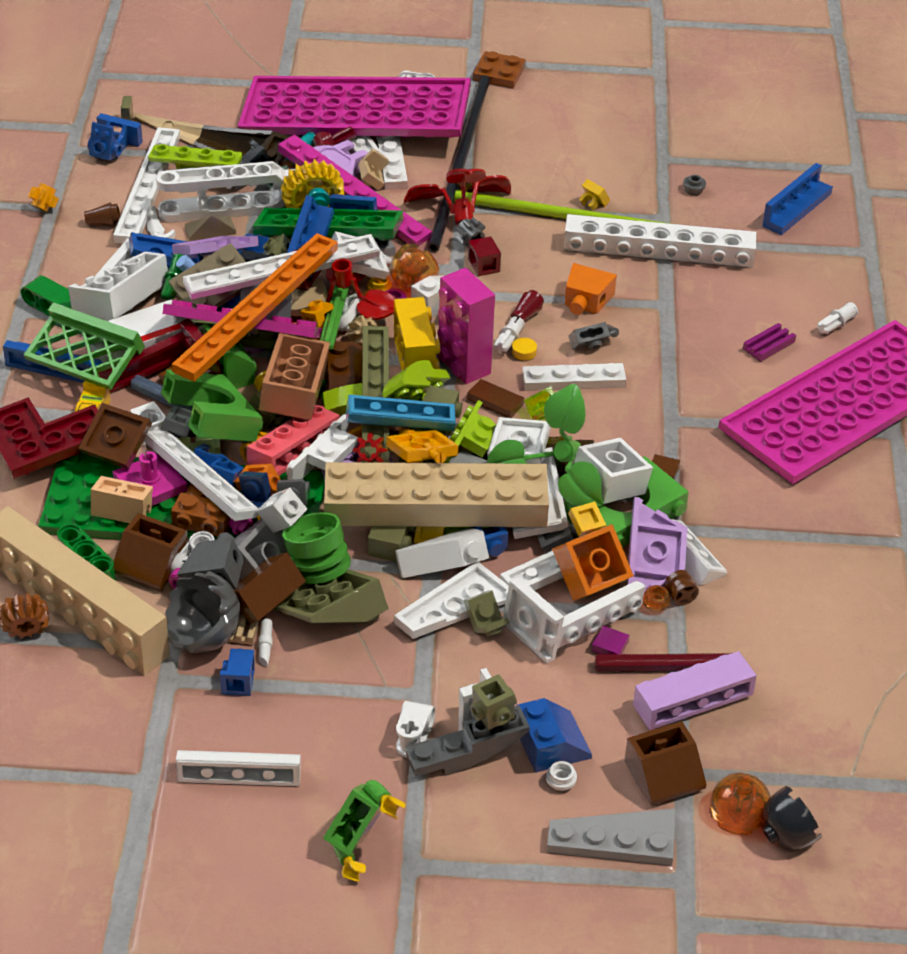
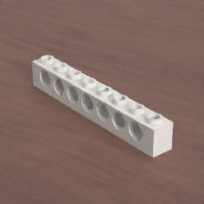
(660, 241)

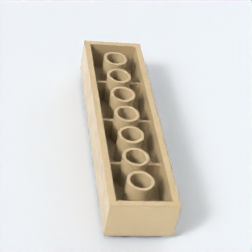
(437, 494)
(82, 594)

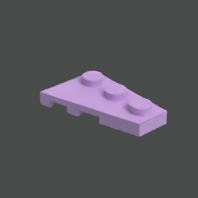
(210, 245)

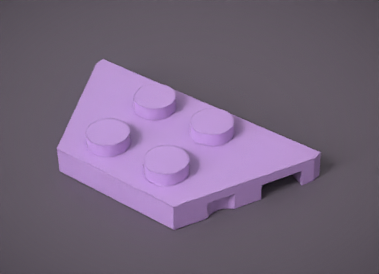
(655, 545)

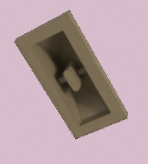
(210, 227)

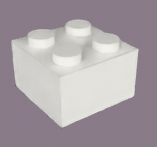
(620, 468)

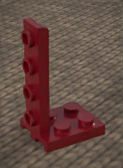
(160, 356)

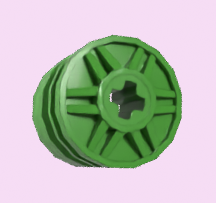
(317, 547)

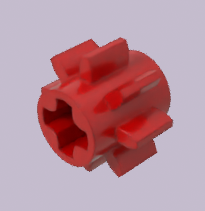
(366, 443)

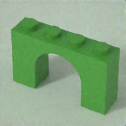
(217, 405)
(661, 494)

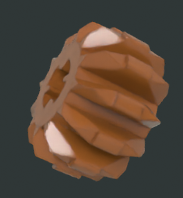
(24, 615)

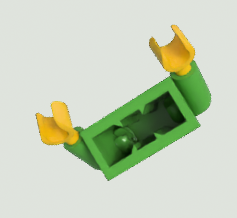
(356, 821)

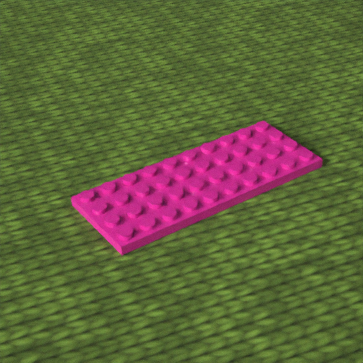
(365, 103)
(827, 406)

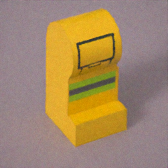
(92, 395)

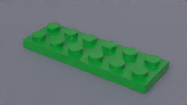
(354, 222)

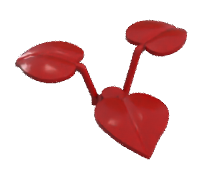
(462, 208)
(376, 302)

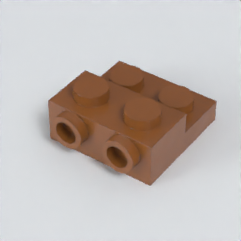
(198, 513)

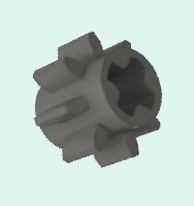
(470, 230)

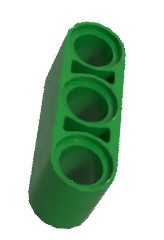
(43, 292)
(80, 543)

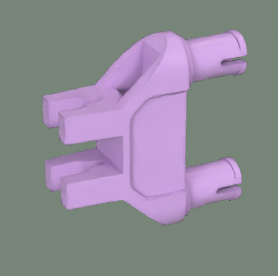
(342, 157)

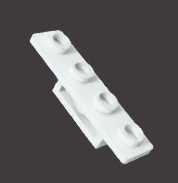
(330, 446)

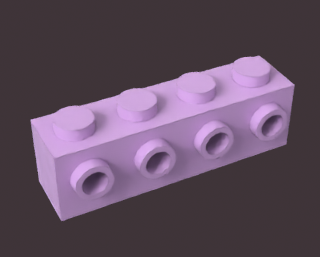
(694, 690)

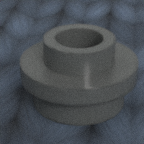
(694, 184)

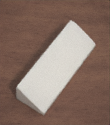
(700, 562)

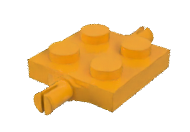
(421, 445)

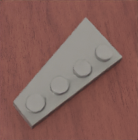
(622, 836)

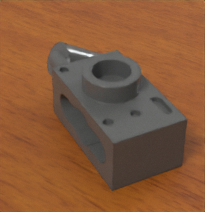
(592, 335)

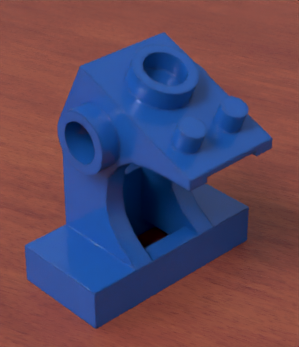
(109, 144)

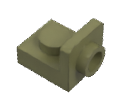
(485, 613)

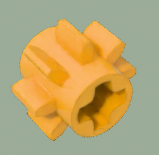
(43, 197)

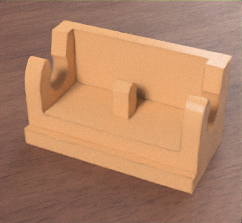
(120, 499)

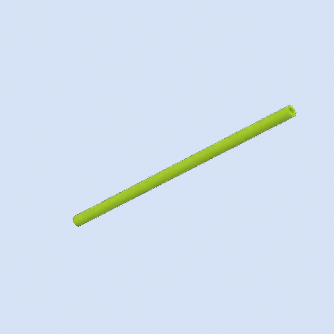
(537, 208)

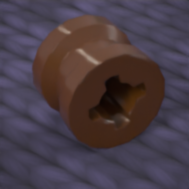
(681, 587)

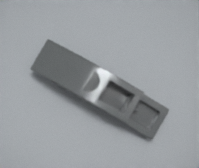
(465, 747)

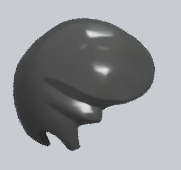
(202, 613)

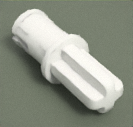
(837, 318)
(508, 335)

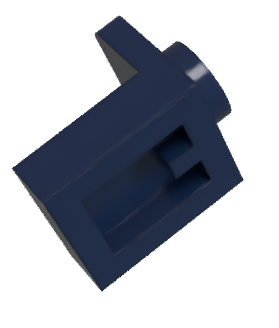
(255, 487)

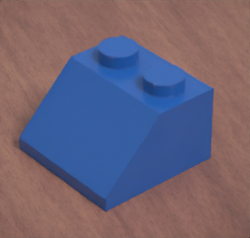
(552, 735)

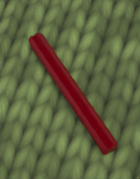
(651, 662)

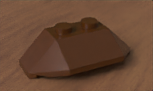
(344, 364)

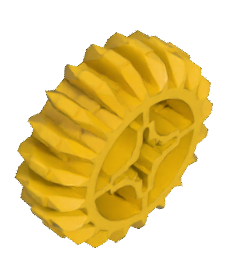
(308, 177)

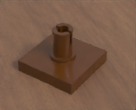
(115, 435)

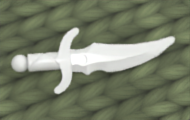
(155, 227)

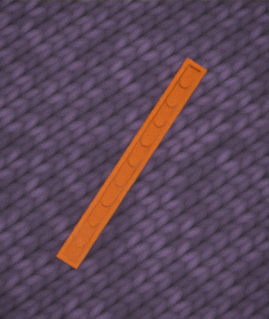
(254, 308)

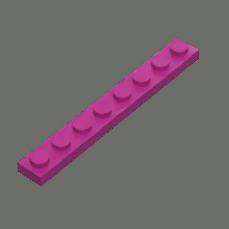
(299, 151)

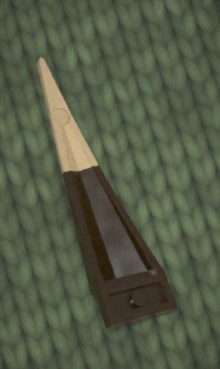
(221, 137)

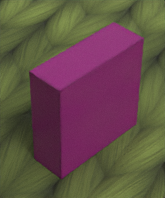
(610, 641)

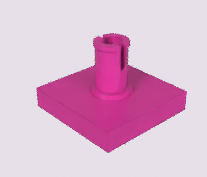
(154, 472)

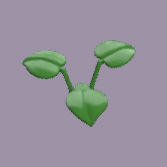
(564, 411)

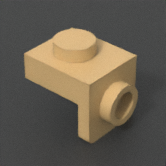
(371, 168)

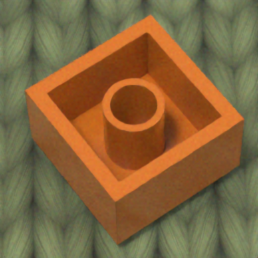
(592, 562)

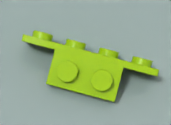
(188, 157)
(474, 431)

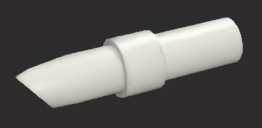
(265, 641)

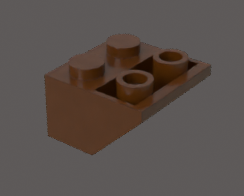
(148, 550)
(665, 763)

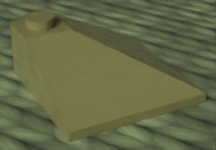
(343, 599)

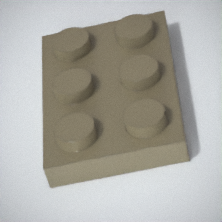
(222, 258)

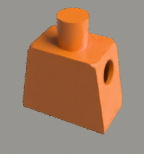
(588, 289)

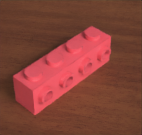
(289, 440)

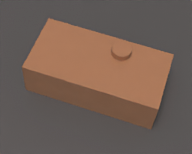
(294, 376)

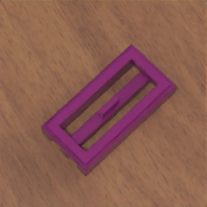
(766, 339)

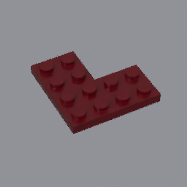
(32, 444)

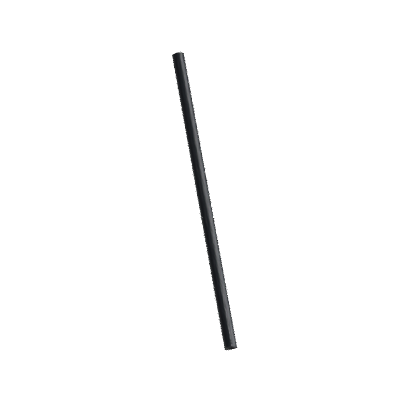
(459, 162)

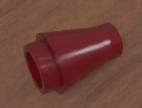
(528, 305)

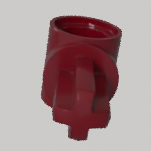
(326, 138)

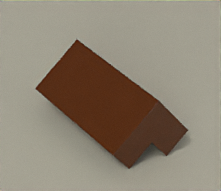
(267, 586)

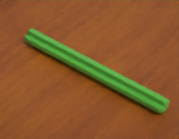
(334, 316)

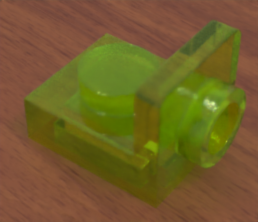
(536, 403)

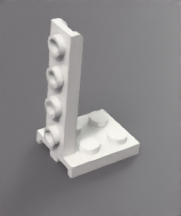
(547, 630)

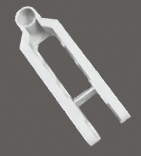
(203, 178)

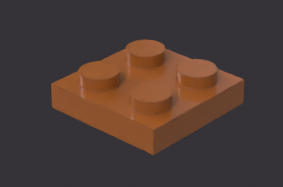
(500, 68)

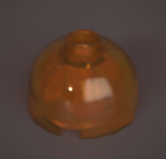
(412, 266)
(739, 803)

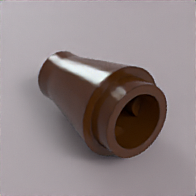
(103, 215)

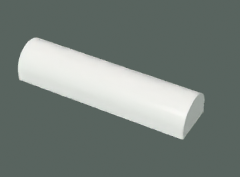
(238, 768)

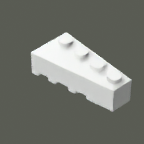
(120, 286)

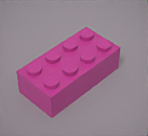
(466, 325)

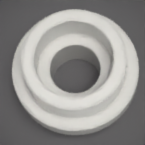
(561, 776)

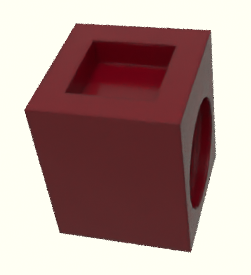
(484, 256)

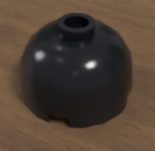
(789, 821)

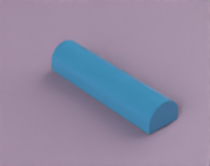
(400, 413)

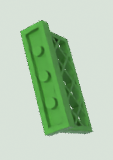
(97, 331)

